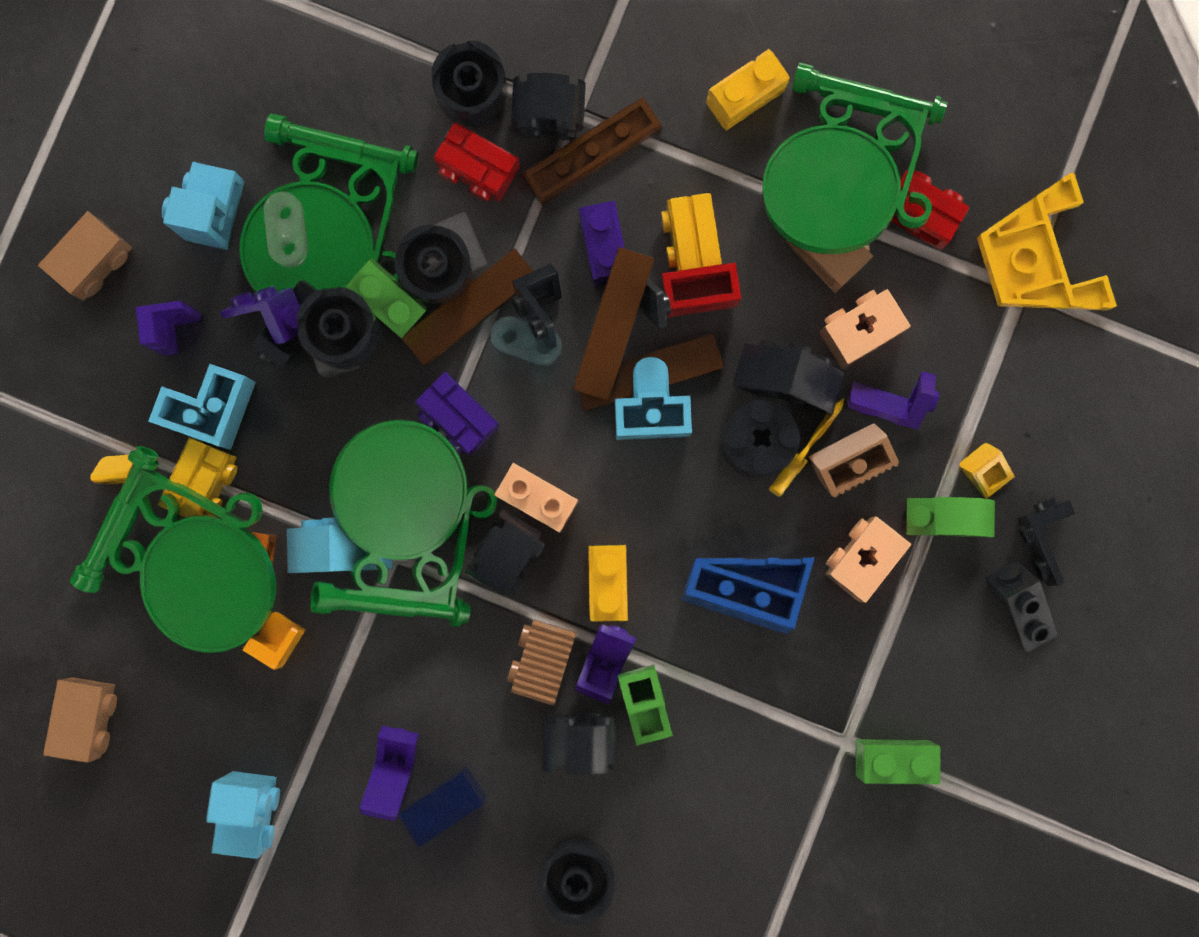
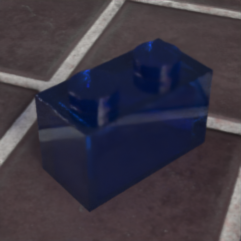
(442, 806)

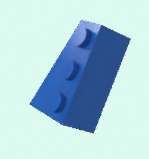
(750, 589)

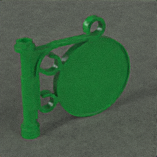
(836, 184)
(335, 225)
(399, 498)
(200, 576)

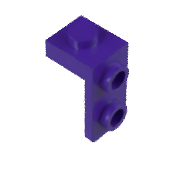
(277, 308)
(896, 408)
(605, 662)
(390, 773)

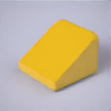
(987, 469)
(111, 470)

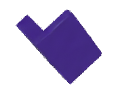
(158, 325)

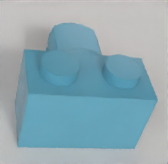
(652, 409)

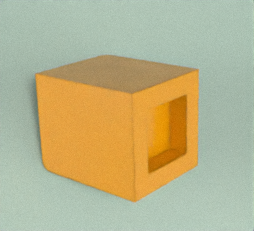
(275, 641)

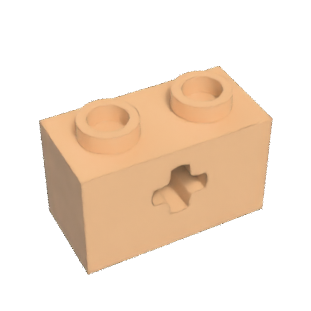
(884, 323)
(536, 498)
(885, 550)

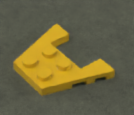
(1026, 260)

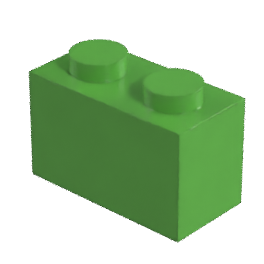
(387, 297)
(897, 761)

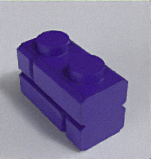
(601, 238)
(456, 415)

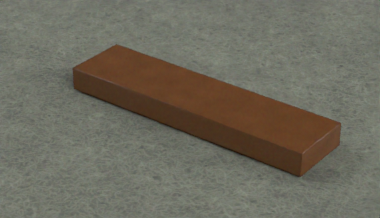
(592, 151)
(466, 312)
(613, 323)
(683, 362)

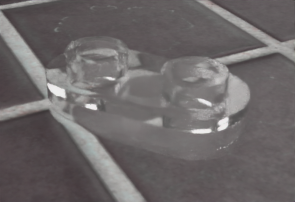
(285, 231)

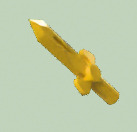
(795, 466)

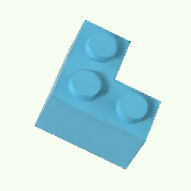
(204, 206)
(214, 413)
(323, 548)
(242, 814)

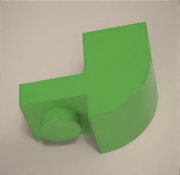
(951, 517)
(645, 704)

